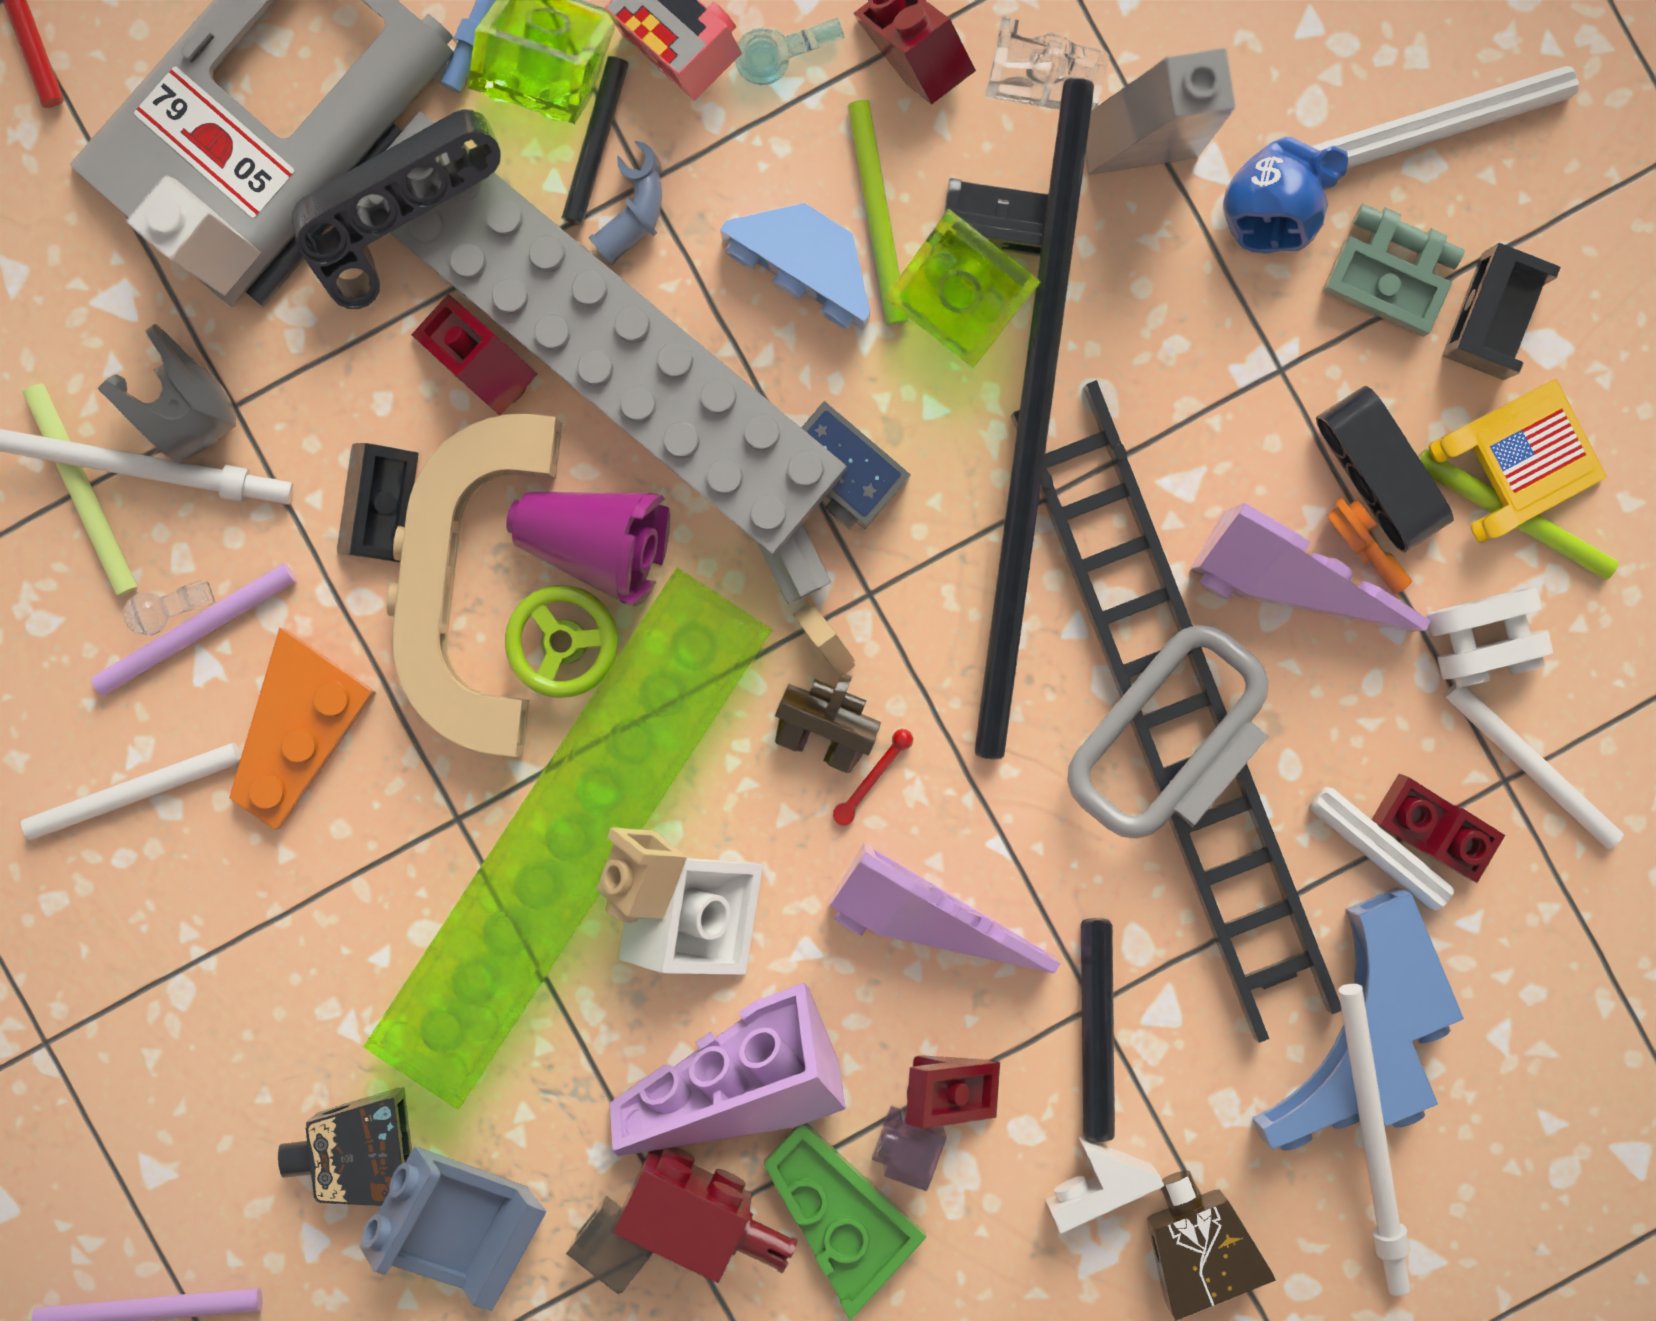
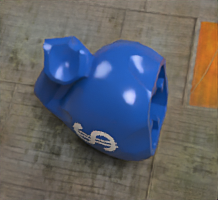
(1280, 195)

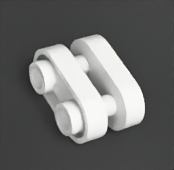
(1472, 663)

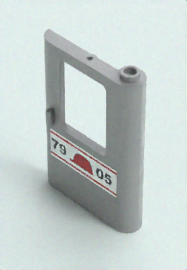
(246, 174)

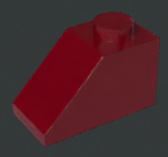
(474, 354)

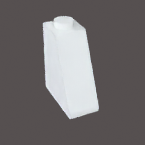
(193, 235)

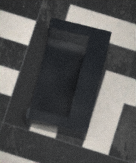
(1498, 310)

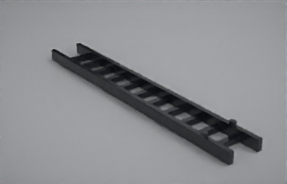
(1250, 799)

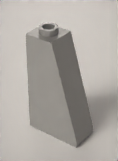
(1162, 114)

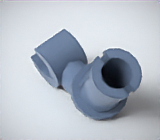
(640, 215)

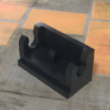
(1002, 215)

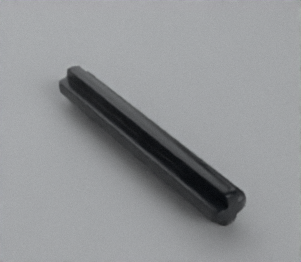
(1097, 1029)

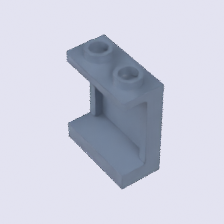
(452, 1225)

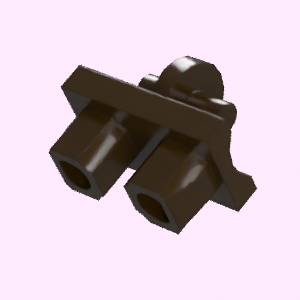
(830, 714)

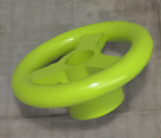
(543, 680)

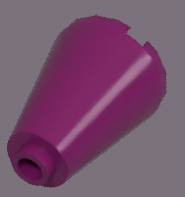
(595, 537)

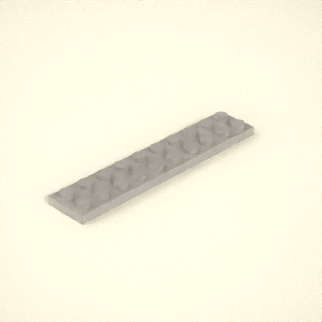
(623, 355)

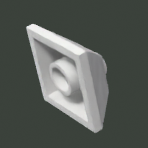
(704, 925)

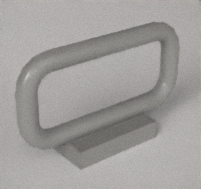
(1208, 768)

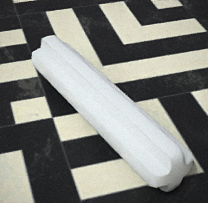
(1381, 848)

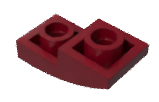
(1438, 828)

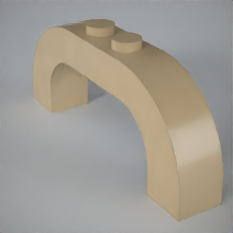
(427, 572)

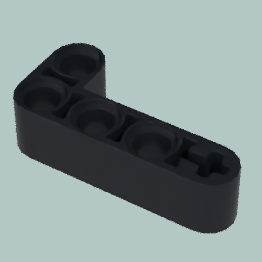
(403, 200)

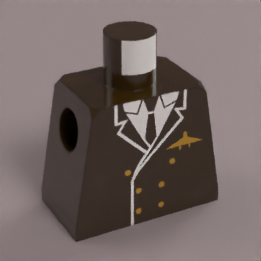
(1202, 1248)

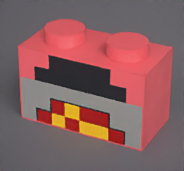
(680, 38)

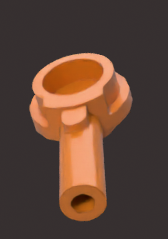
(1354, 526)

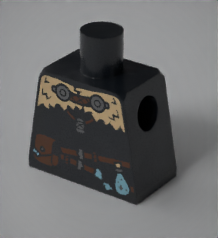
(352, 1149)

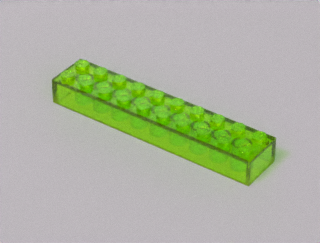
(554, 849)

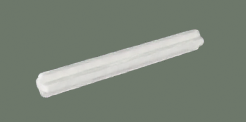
(1457, 116)

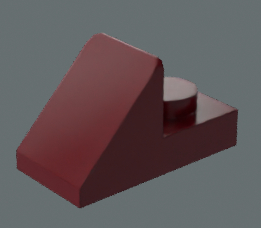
(951, 1091)

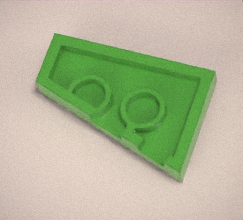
(843, 1215)

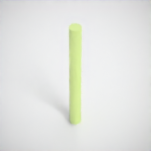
(82, 495)

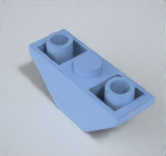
(806, 256)

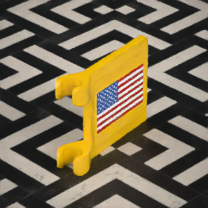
(1530, 454)

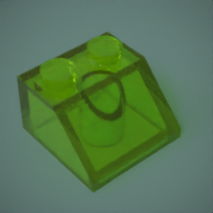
(541, 54)
(961, 288)

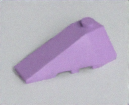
(1269, 564)
(906, 907)
(751, 1079)

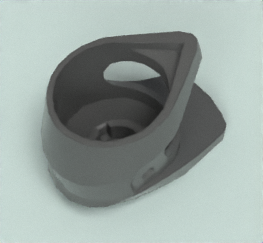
(190, 409)

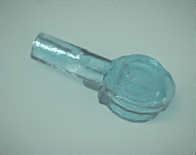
(768, 51)

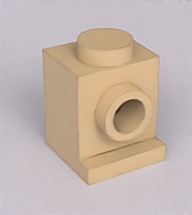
(639, 874)

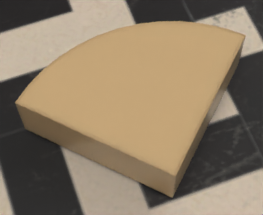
(825, 639)

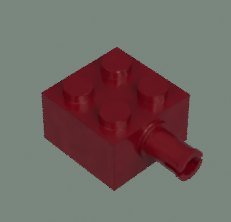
(697, 1217)

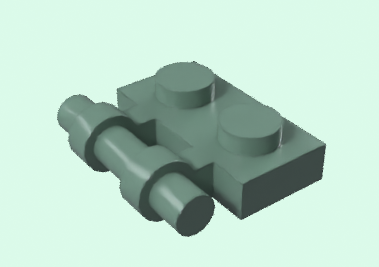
(1386, 284)

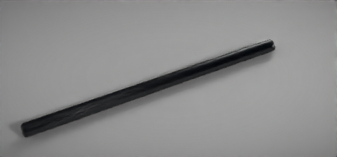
(1034, 417)

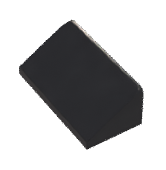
(375, 500)

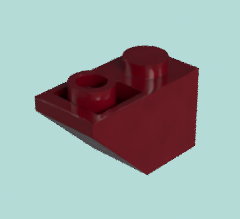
(917, 44)

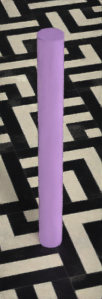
(193, 629)
(156, 1307)

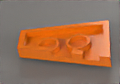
(295, 728)

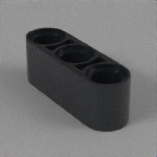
(1384, 469)

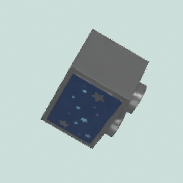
(871, 474)

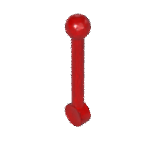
(845, 812)

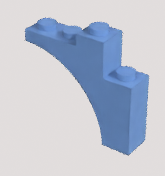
(1404, 1002)

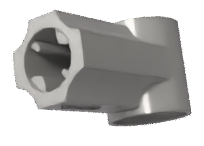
(797, 567)

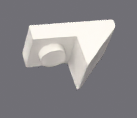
(1117, 1182)

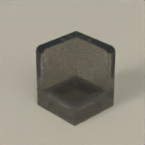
(604, 1253)

